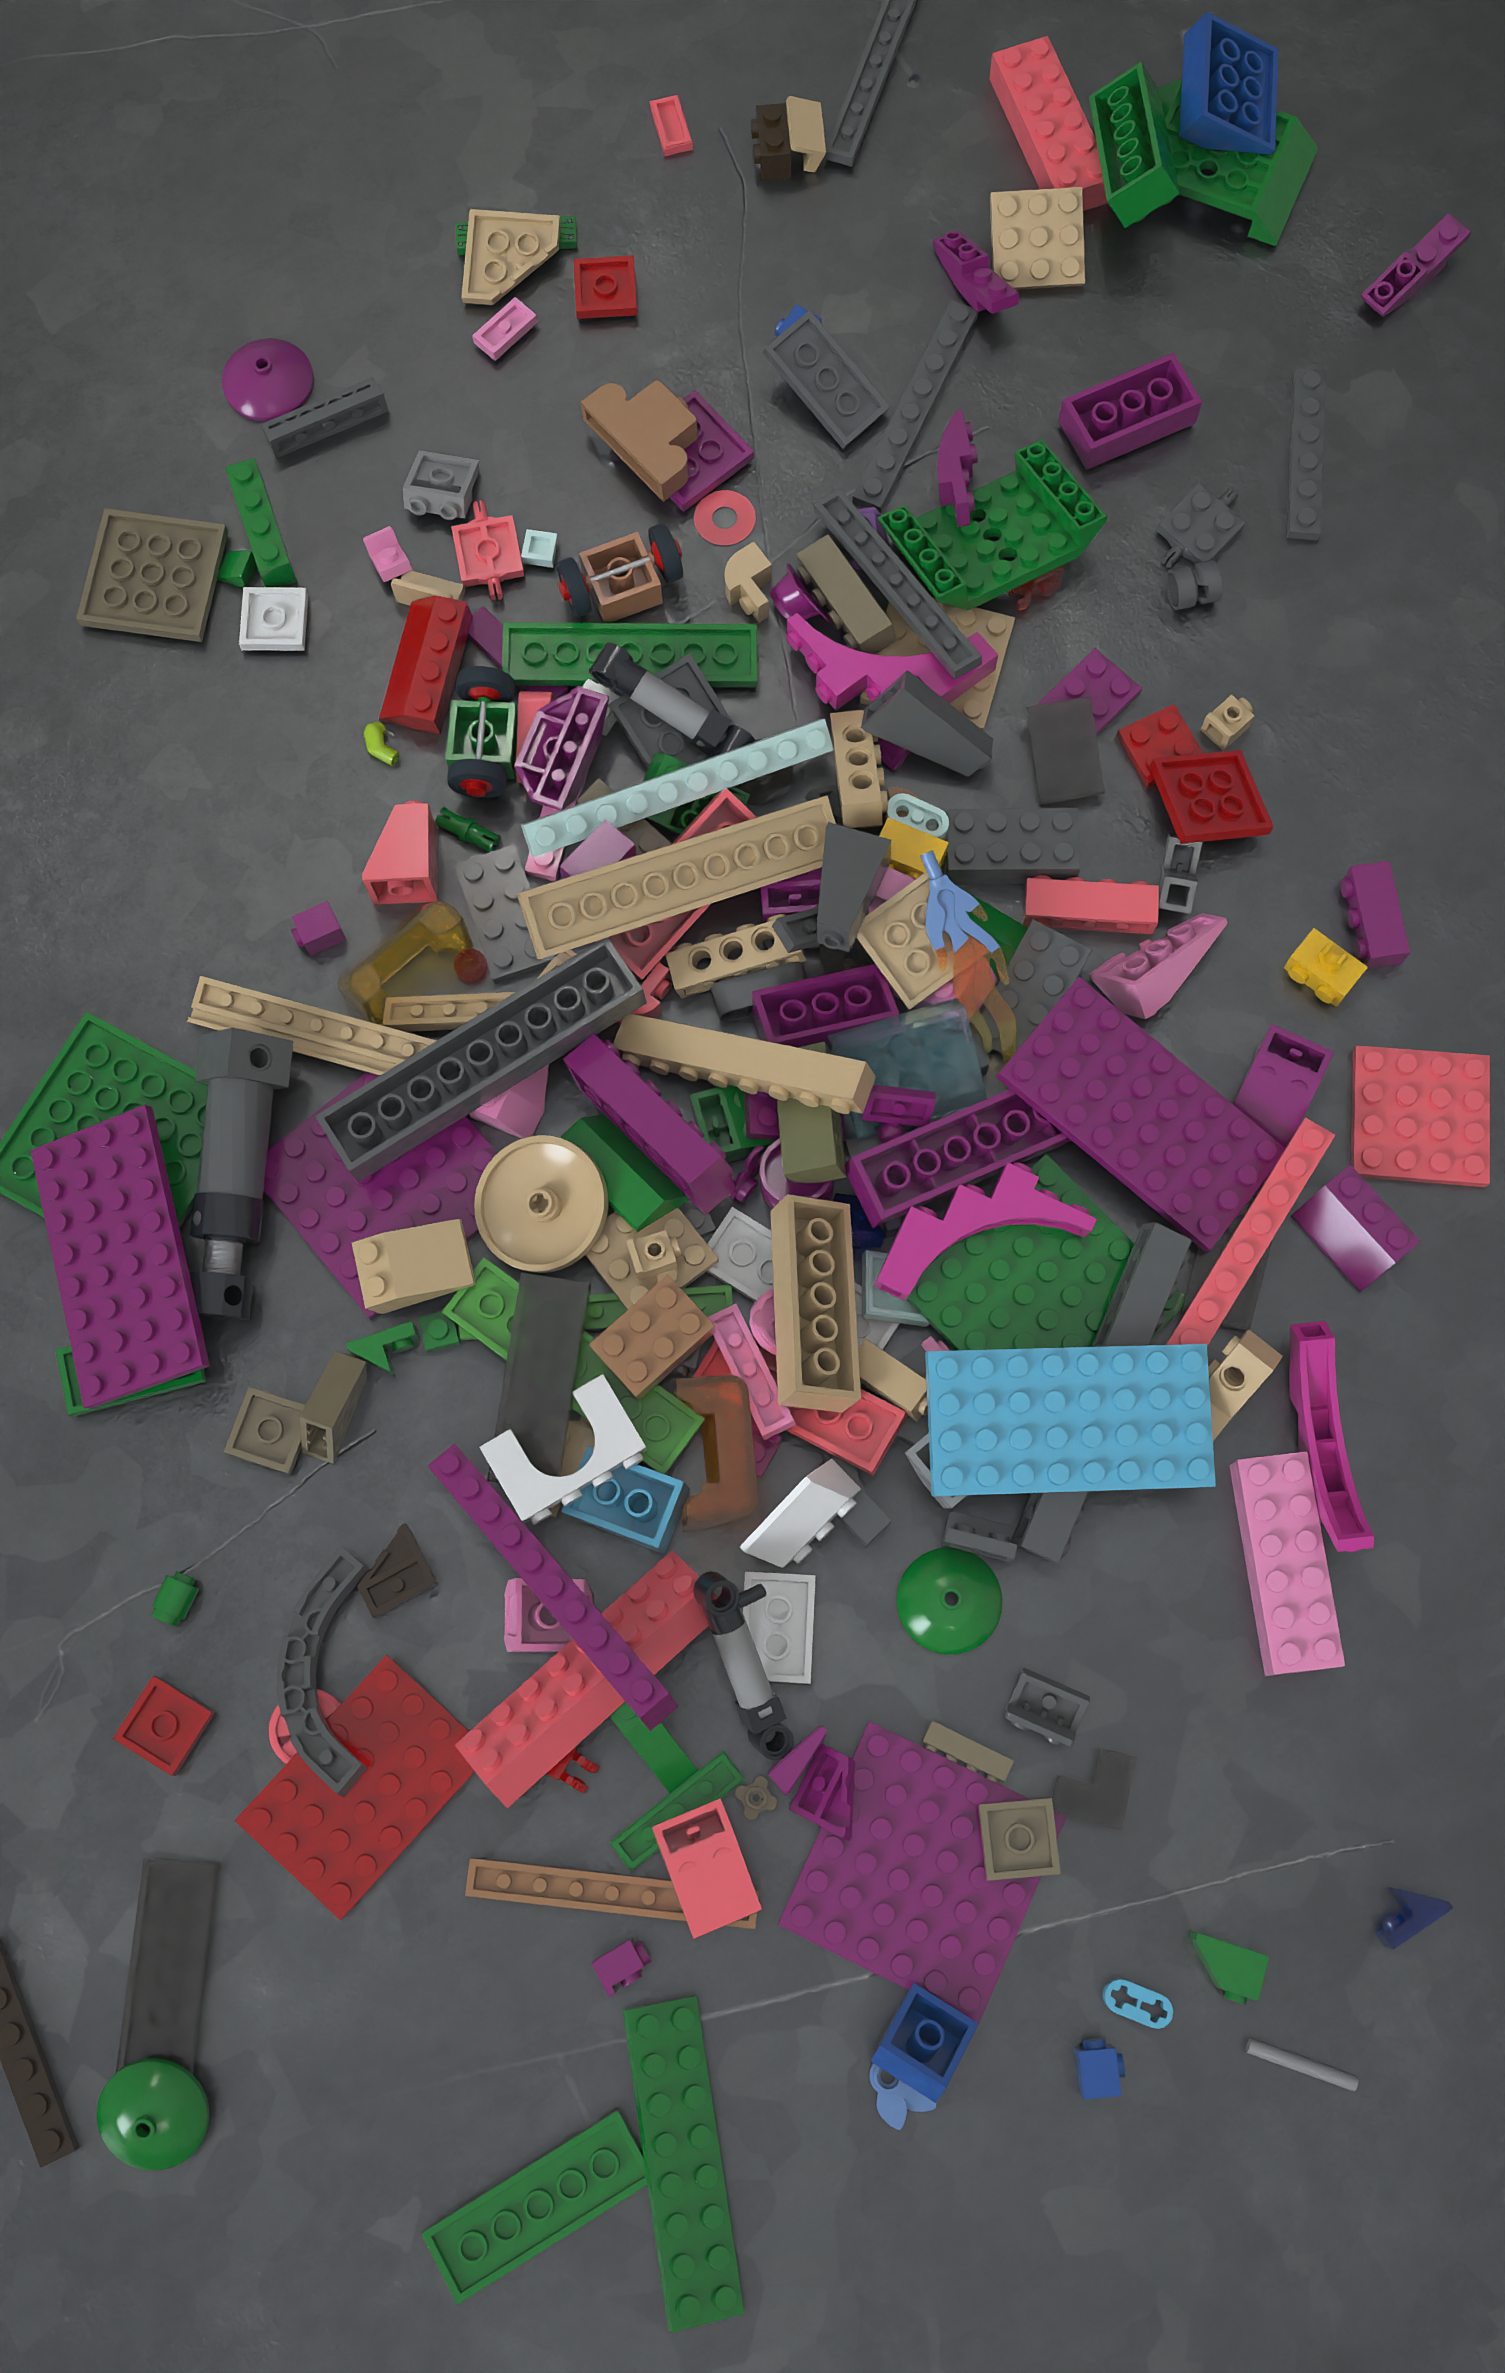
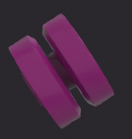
(777, 1186)

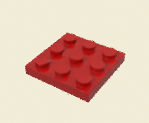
(1211, 796)

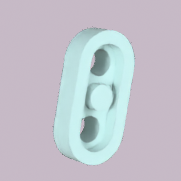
(919, 814)

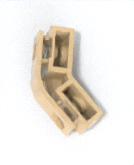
(1238, 1376)

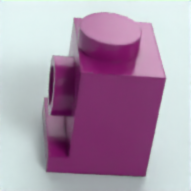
(621, 1965)

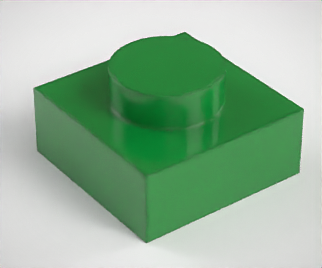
(438, 1332)

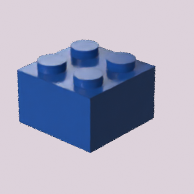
(924, 2042)

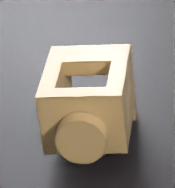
(1228, 721)
(648, 1265)

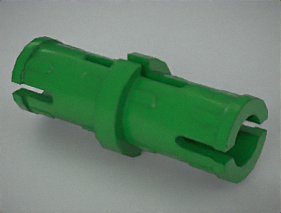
(467, 830)

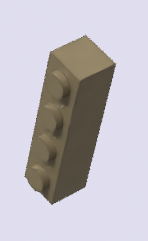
(968, 1751)

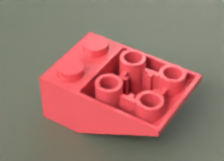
(706, 1868)

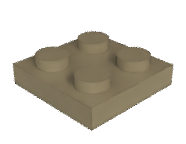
(267, 1431)
(1019, 1839)

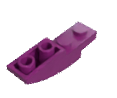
(1416, 267)
(971, 273)
(956, 468)

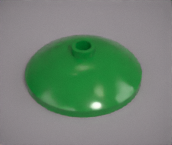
(933, 1621)
(165, 2100)

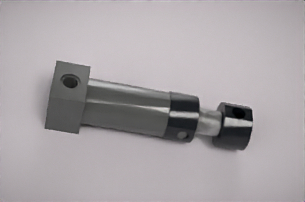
(228, 1203)

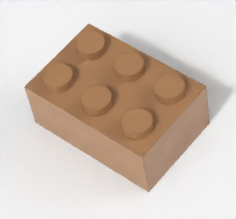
(653, 1337)

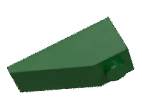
(656, 1748)

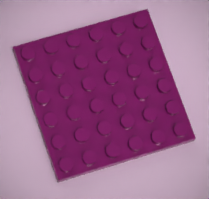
(416, 1189)
(912, 1879)

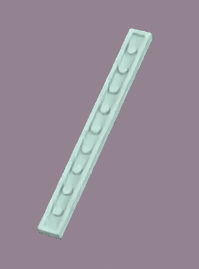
(678, 787)

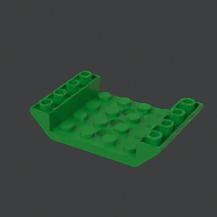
(1243, 182)
(1035, 513)

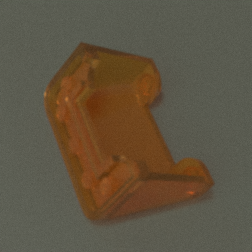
(728, 1451)

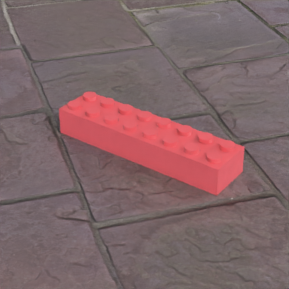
(570, 1695)

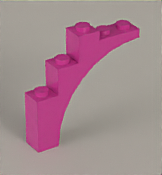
(847, 672)
(969, 1212)
(1321, 1435)

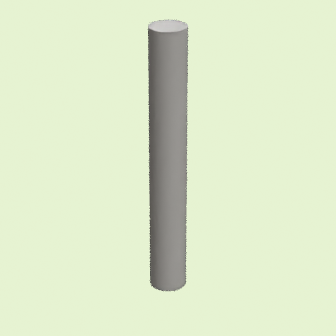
(1302, 2064)

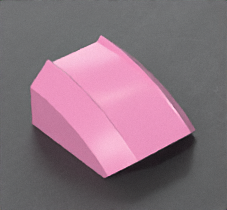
(529, 1623)

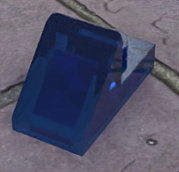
(862, 1232)
(1419, 1913)

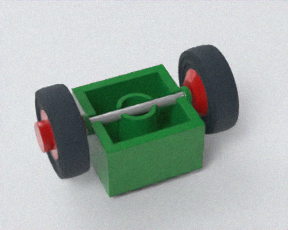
(482, 733)

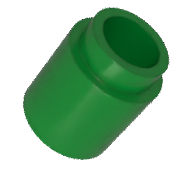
(174, 1598)

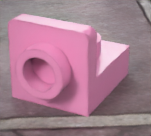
(386, 554)

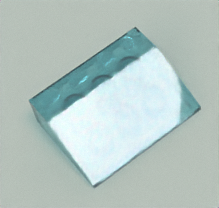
(919, 1052)

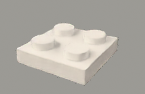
(273, 618)

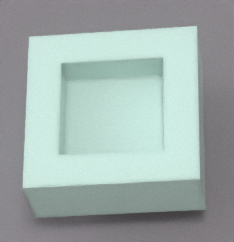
(539, 548)

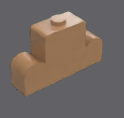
(645, 432)

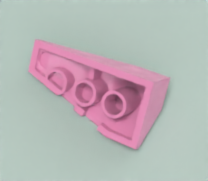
(1155, 972)
(518, 1108)

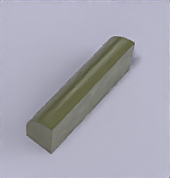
(811, 1138)

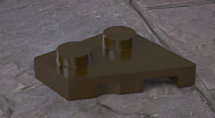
(397, 1574)

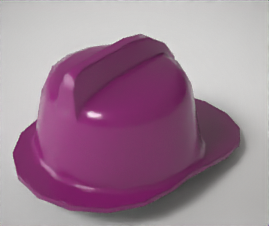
(793, 597)

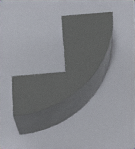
(1178, 875)

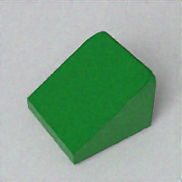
(237, 568)

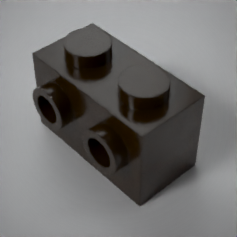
(773, 141)

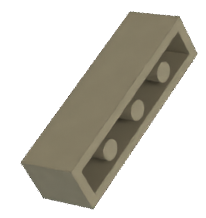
(845, 597)

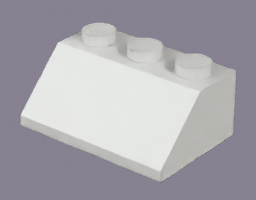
(803, 1516)

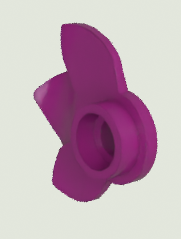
(745, 1180)

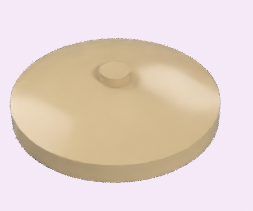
(541, 1204)

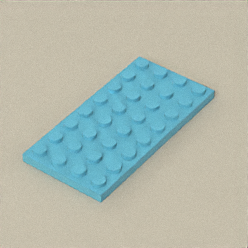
(1069, 1419)

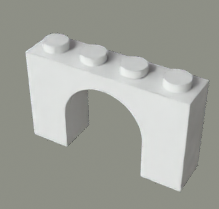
(535, 1492)

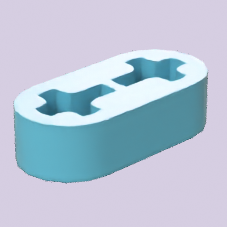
(1134, 2011)

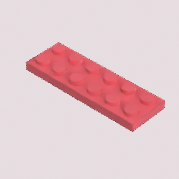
(856, 1436)

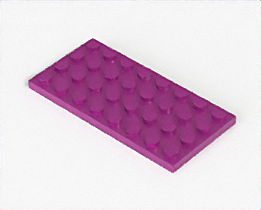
(1142, 1114)
(119, 1258)

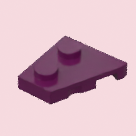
(828, 1792)

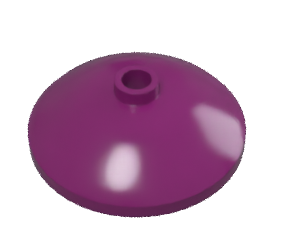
(271, 390)

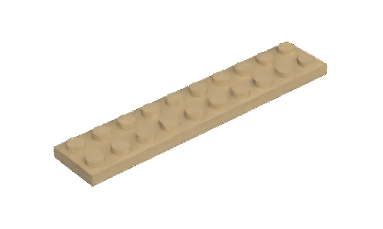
(676, 878)

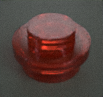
(470, 964)

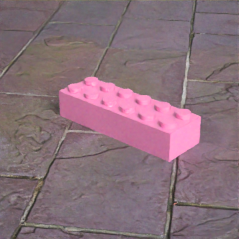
(1286, 1564)

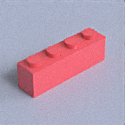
(1091, 905)

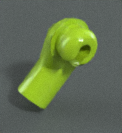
(375, 744)

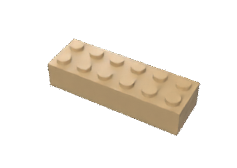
(814, 1304)

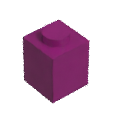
(317, 928)

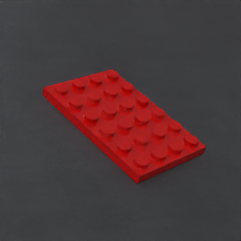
(412, 1770)

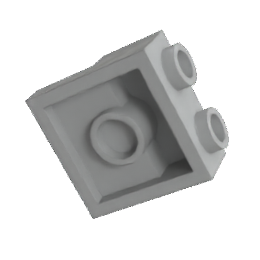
(440, 485)

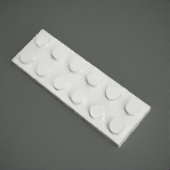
(747, 1266)

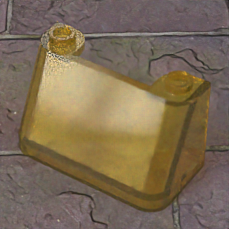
(429, 924)

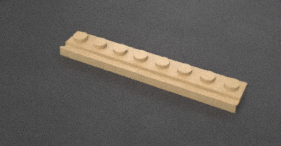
(311, 1029)

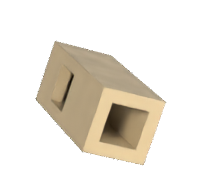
(892, 1380)

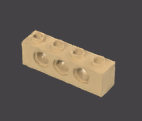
(857, 771)
(685, 957)

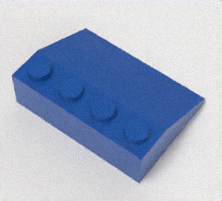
(1228, 88)

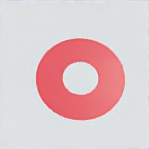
(724, 498)

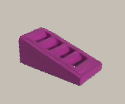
(791, 1767)

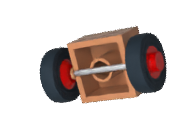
(621, 575)

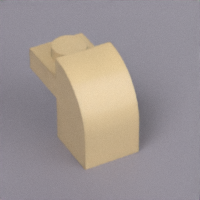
(744, 576)

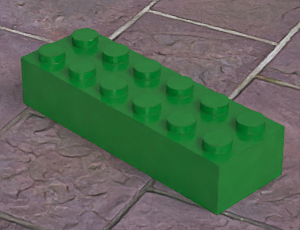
(1133, 145)

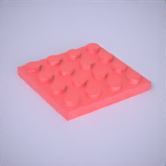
(1421, 1116)

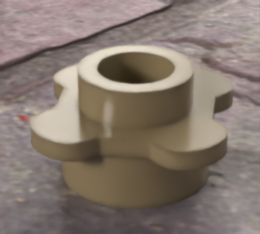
(746, 1793)

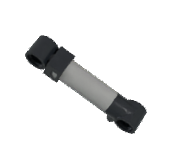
(708, 730)
(756, 1703)

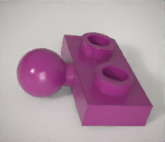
(898, 1107)

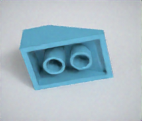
(632, 1505)

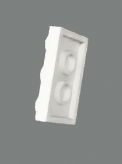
(783, 1624)

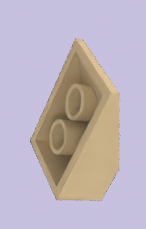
(413, 1265)

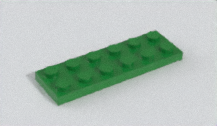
(537, 2206)

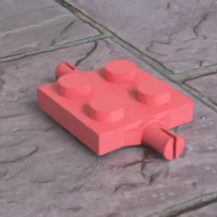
(487, 550)

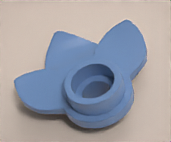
(896, 2098)

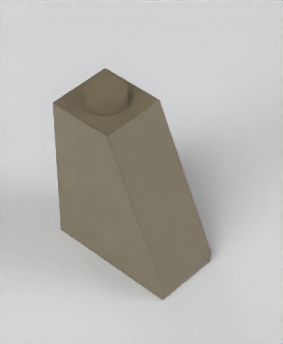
(332, 1406)

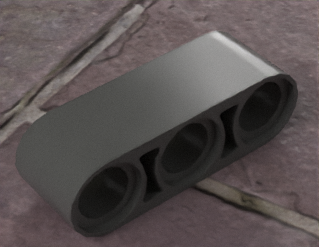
(734, 995)

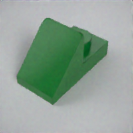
(375, 1347)

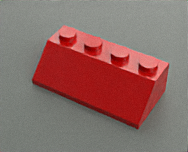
(427, 664)

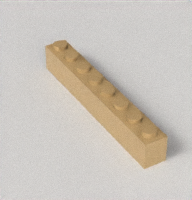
(745, 1063)

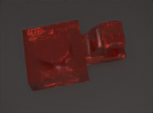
(1042, 585)

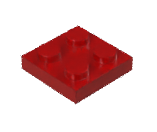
(605, 287)
(1157, 736)
(163, 1725)

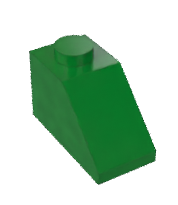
(1231, 1967)

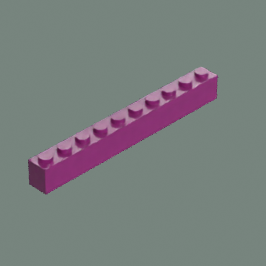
(554, 1588)

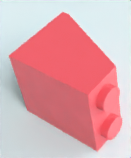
(405, 858)

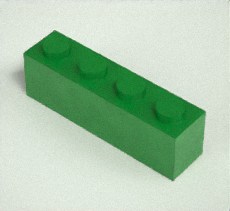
(260, 524)

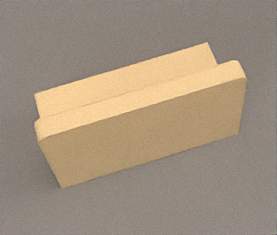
(806, 131)
(419, 586)

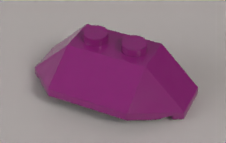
(562, 747)

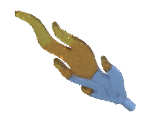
(971, 955)

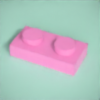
(505, 328)

